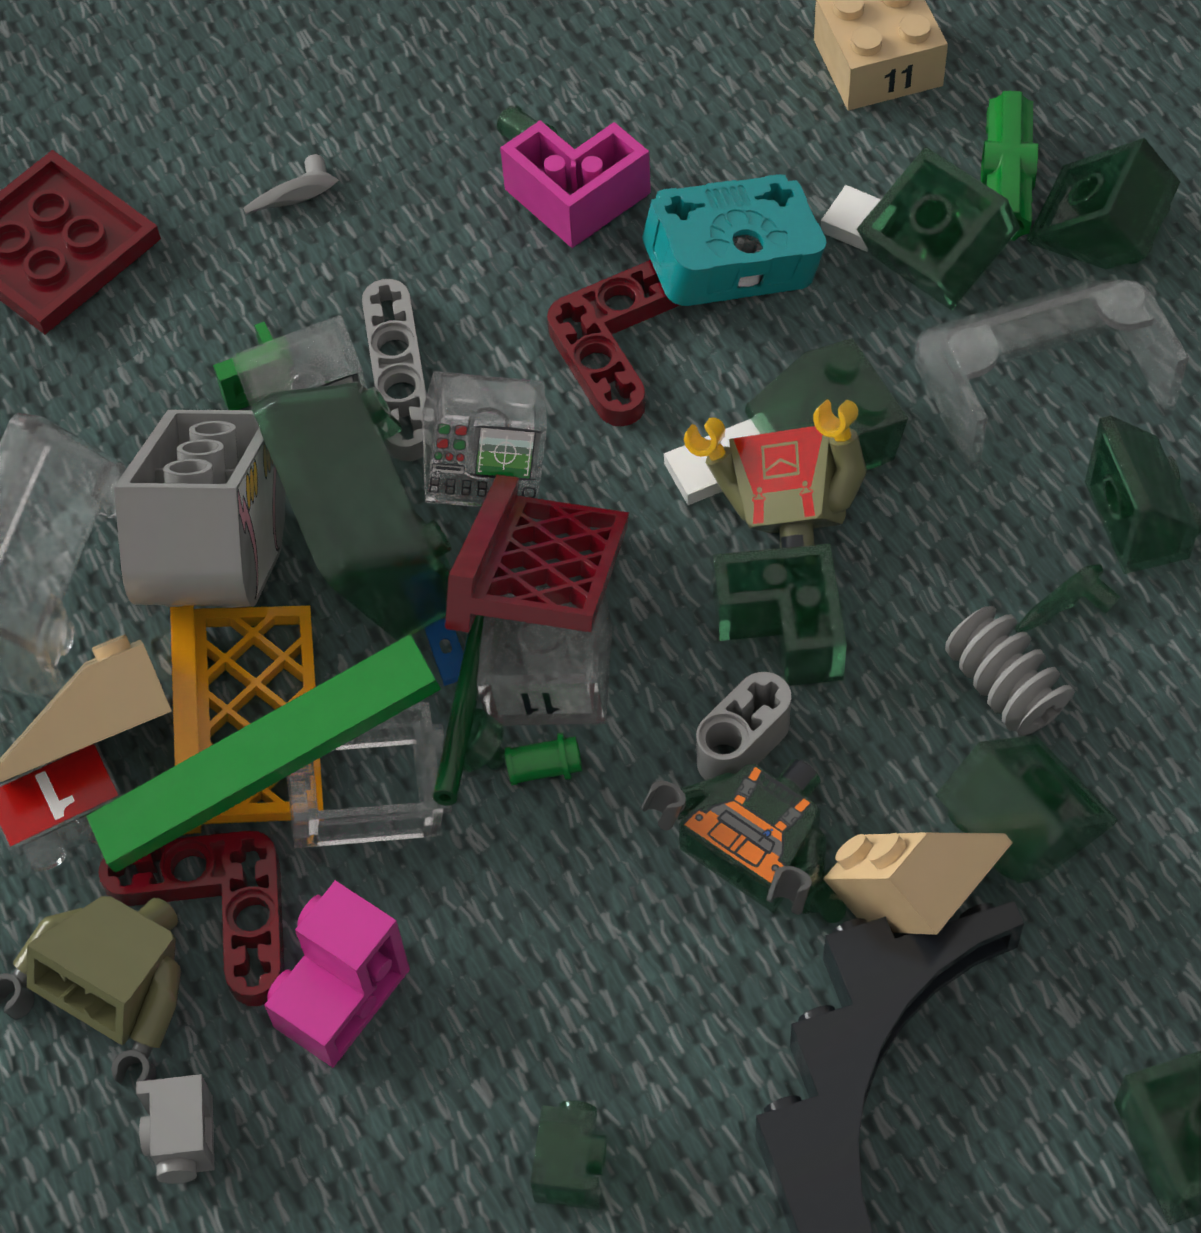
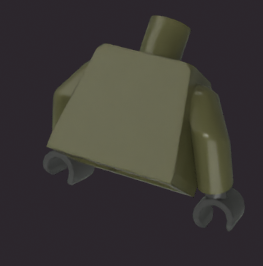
(107, 971)

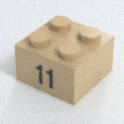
(879, 48)

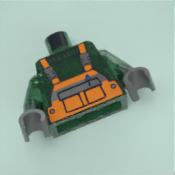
(751, 830)

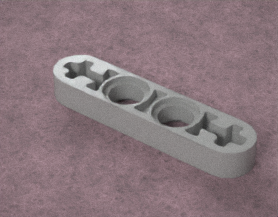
(398, 368)

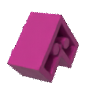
(577, 187)
(343, 978)

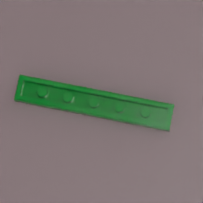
(262, 753)

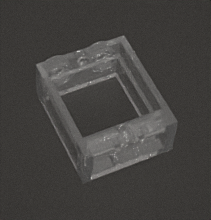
(382, 822)

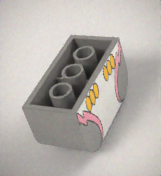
(200, 512)

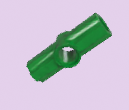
(1010, 154)

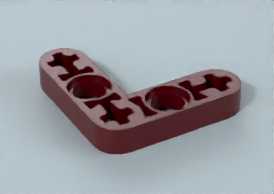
(597, 327)
(223, 878)

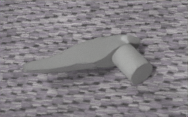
(297, 190)

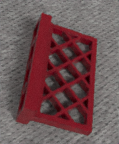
(496, 547)

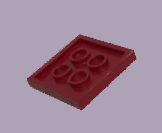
(63, 240)

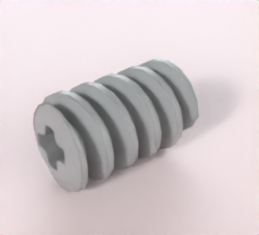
(1005, 673)

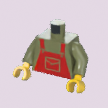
(788, 477)

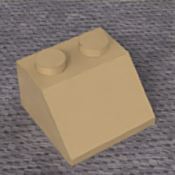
(913, 876)

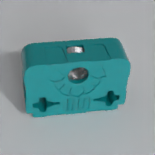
(733, 240)

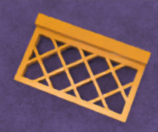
(193, 696)

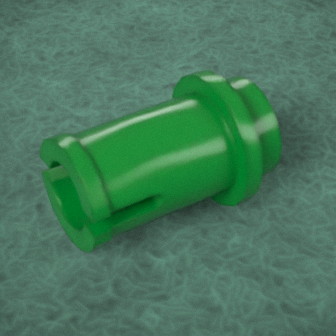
(543, 760)

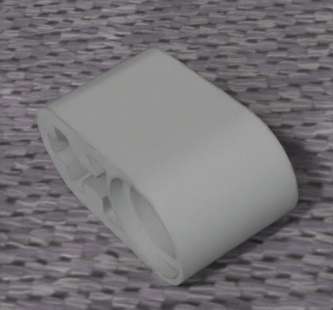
(731, 723)

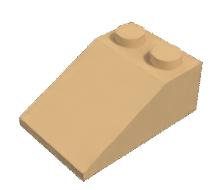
(98, 702)

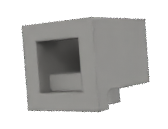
(179, 1126)

